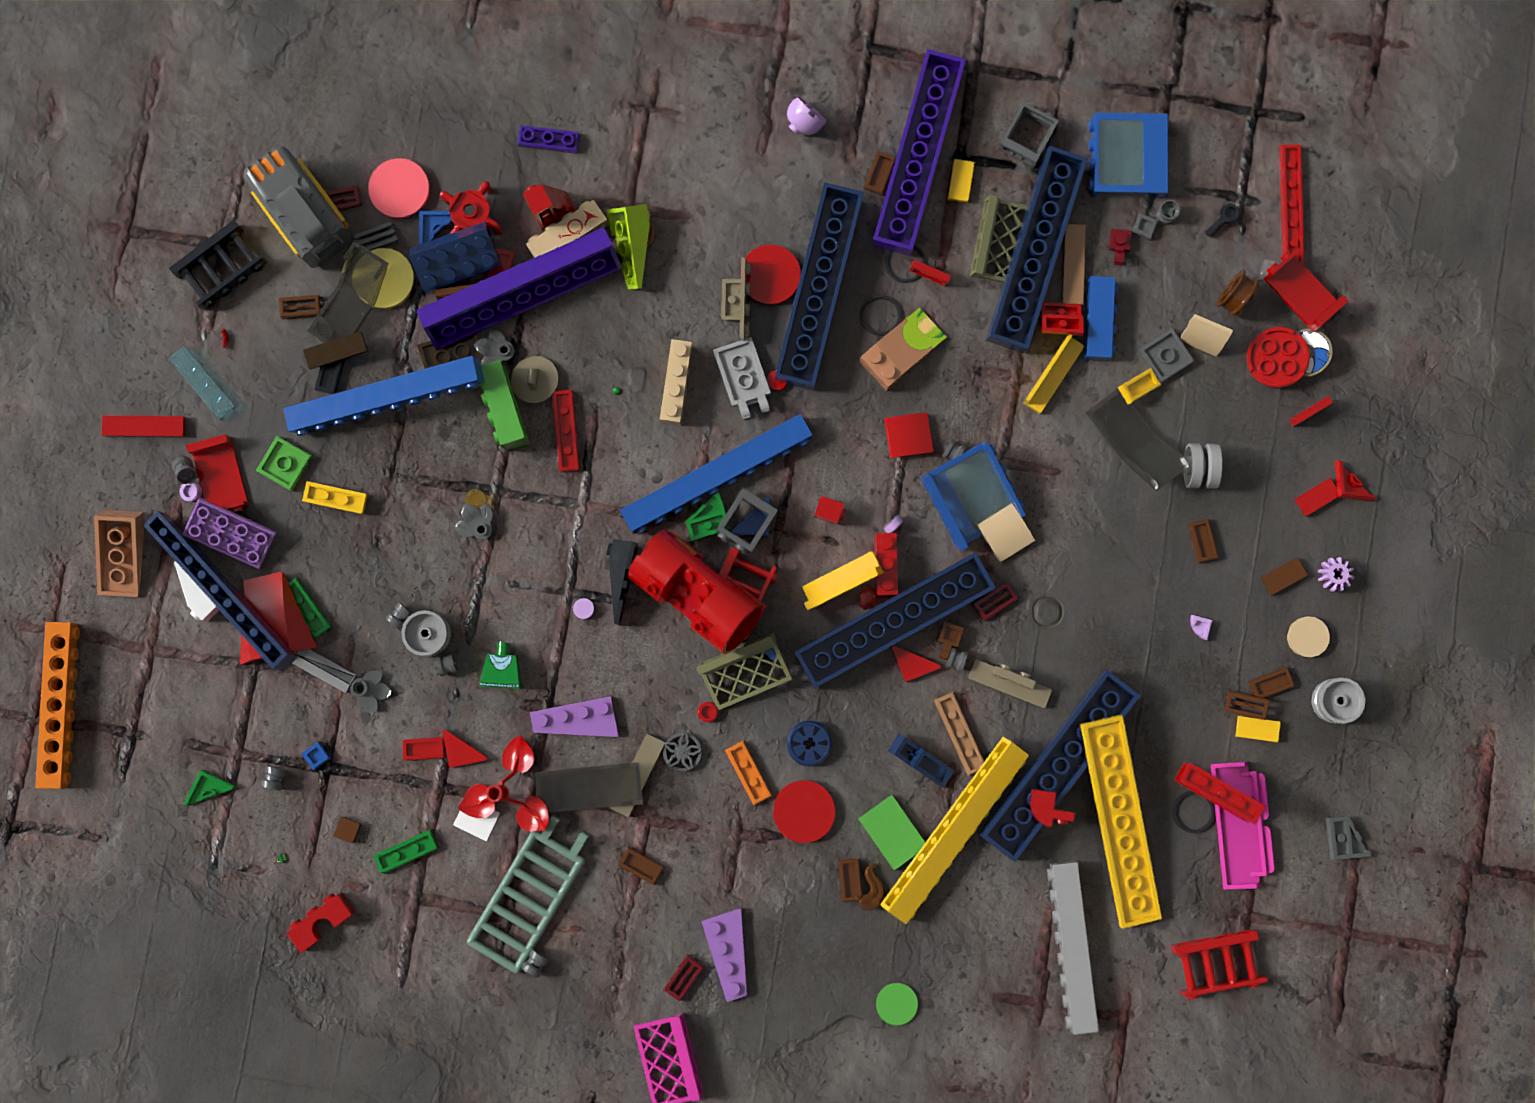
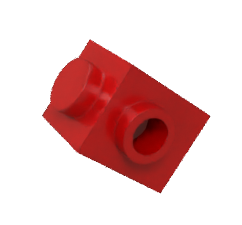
(830, 510)

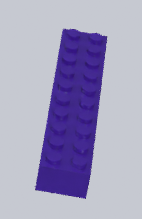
(918, 152)
(519, 289)

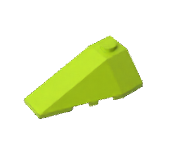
(631, 231)

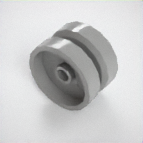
(1204, 466)
(414, 630)
(1350, 700)

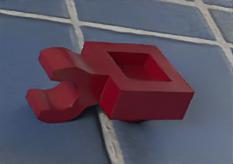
(1119, 242)

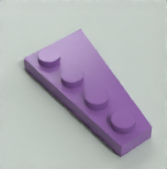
(582, 718)
(727, 949)

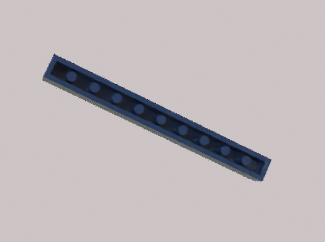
(221, 592)

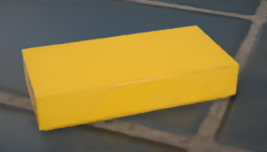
(960, 181)
(1139, 386)
(1257, 729)

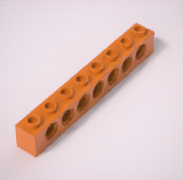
(49, 696)

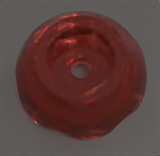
(867, 597)

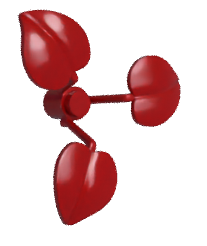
(480, 798)

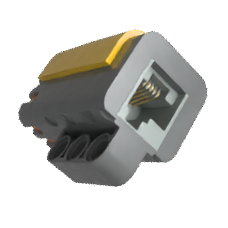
(298, 206)

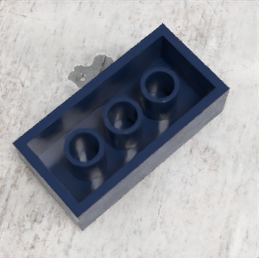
(454, 257)

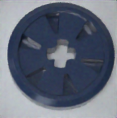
(815, 754)

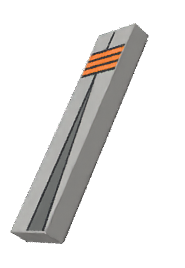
(324, 669)

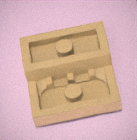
(1205, 335)
(1006, 532)

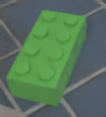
(503, 407)

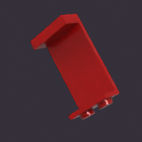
(1302, 291)
(219, 472)

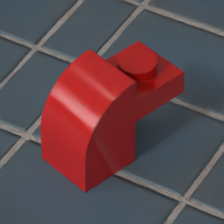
(1043, 809)

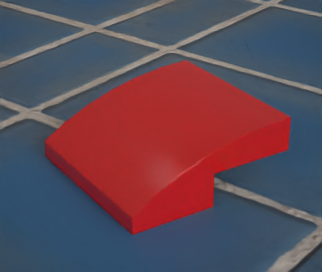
(1061, 318)
(908, 435)

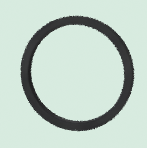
(899, 279)
(880, 297)
(1183, 828)

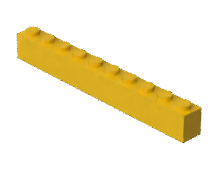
(954, 830)

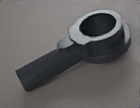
(1228, 214)

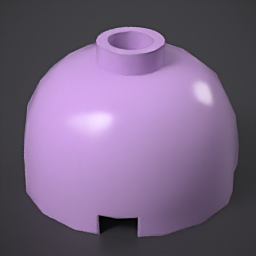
(804, 117)

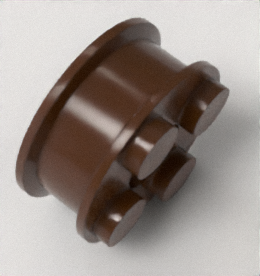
(1237, 293)

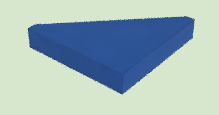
(431, 224)
(752, 523)

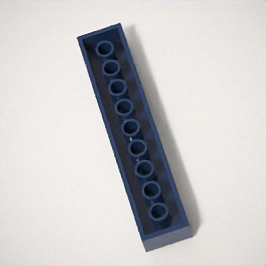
(1036, 249)
(819, 286)
(894, 620)
(1056, 766)

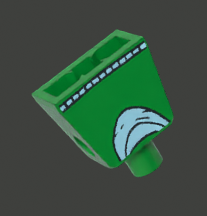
(501, 669)

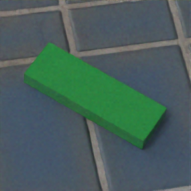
(311, 613)
(406, 851)

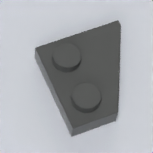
(1344, 839)

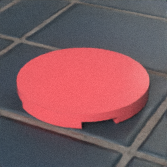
(399, 188)

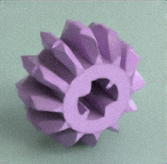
(1328, 574)

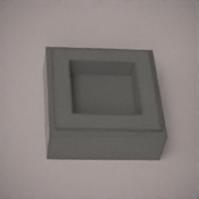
(1144, 226)

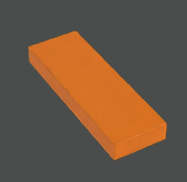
(748, 772)

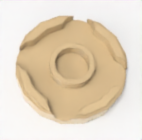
(1308, 637)

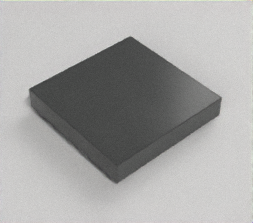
(1166, 355)

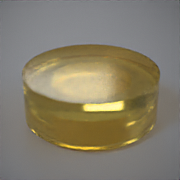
(475, 498)

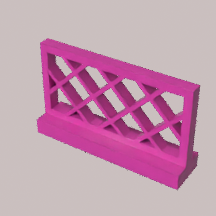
(684, 1052)

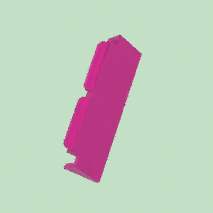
(1243, 846)

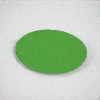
(896, 1004)

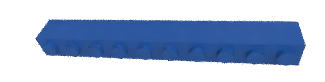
(384, 395)
(716, 474)

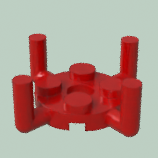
(471, 198)

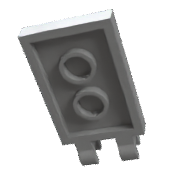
(736, 363)

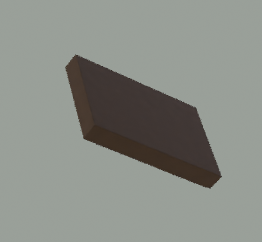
(455, 351)

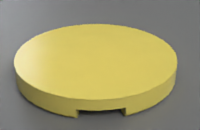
(397, 280)

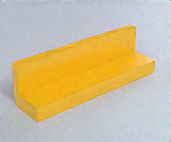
(1053, 374)
(842, 580)

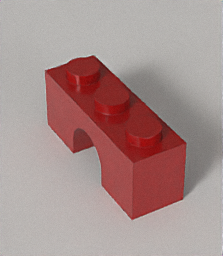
(887, 557)
(305, 932)

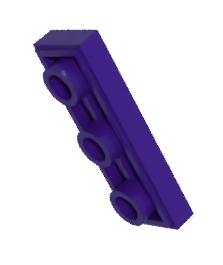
(536, 138)

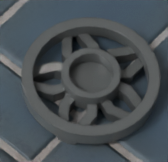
(682, 752)

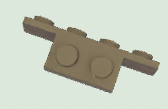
(735, 299)
(1013, 684)

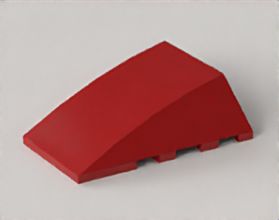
(276, 605)

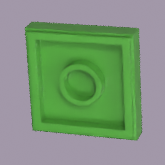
(284, 463)

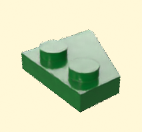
(707, 519)

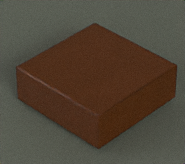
(347, 829)

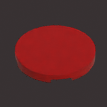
(773, 274)
(1278, 357)
(804, 811)

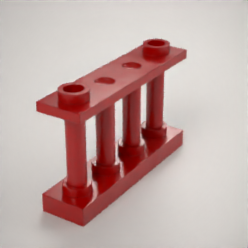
(735, 560)
(1219, 793)
(1225, 943)

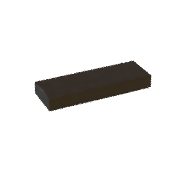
(335, 350)

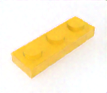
(335, 497)

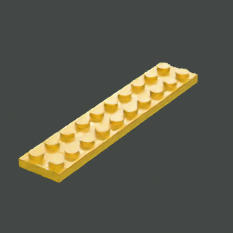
(1121, 821)

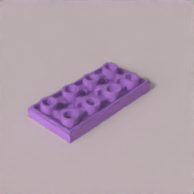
(229, 533)

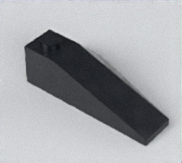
(621, 557)

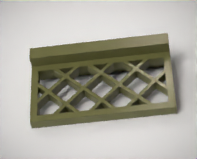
(985, 235)
(742, 653)

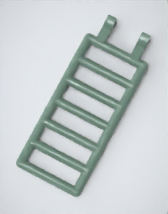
(547, 914)

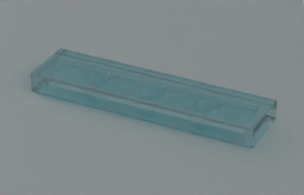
(202, 383)

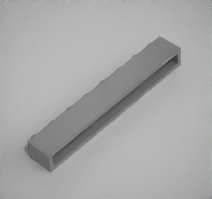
(1073, 947)

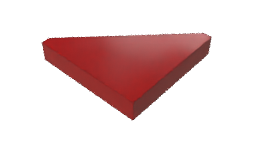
(1349, 485)
(911, 664)
(460, 752)

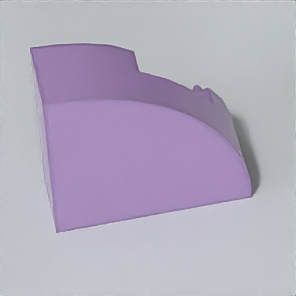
(1201, 626)

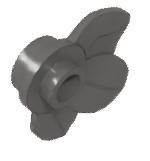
(492, 346)
(473, 519)
(373, 690)

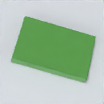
(892, 832)

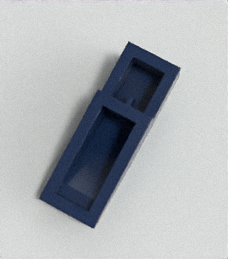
(921, 760)

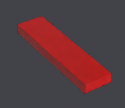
(143, 426)
(566, 431)

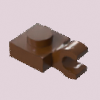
(950, 637)

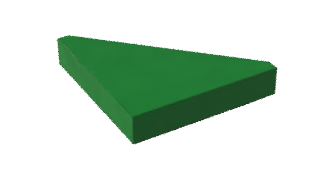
(206, 786)

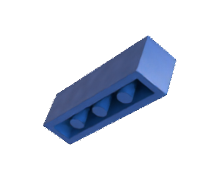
(1099, 318)

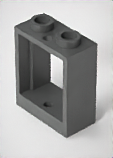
(1020, 152)
(758, 504)

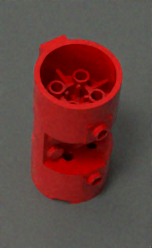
(717, 607)

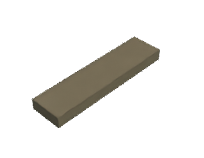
(647, 757)

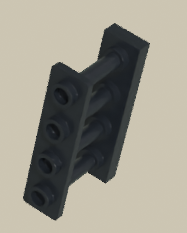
(200, 255)

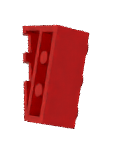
(548, 204)

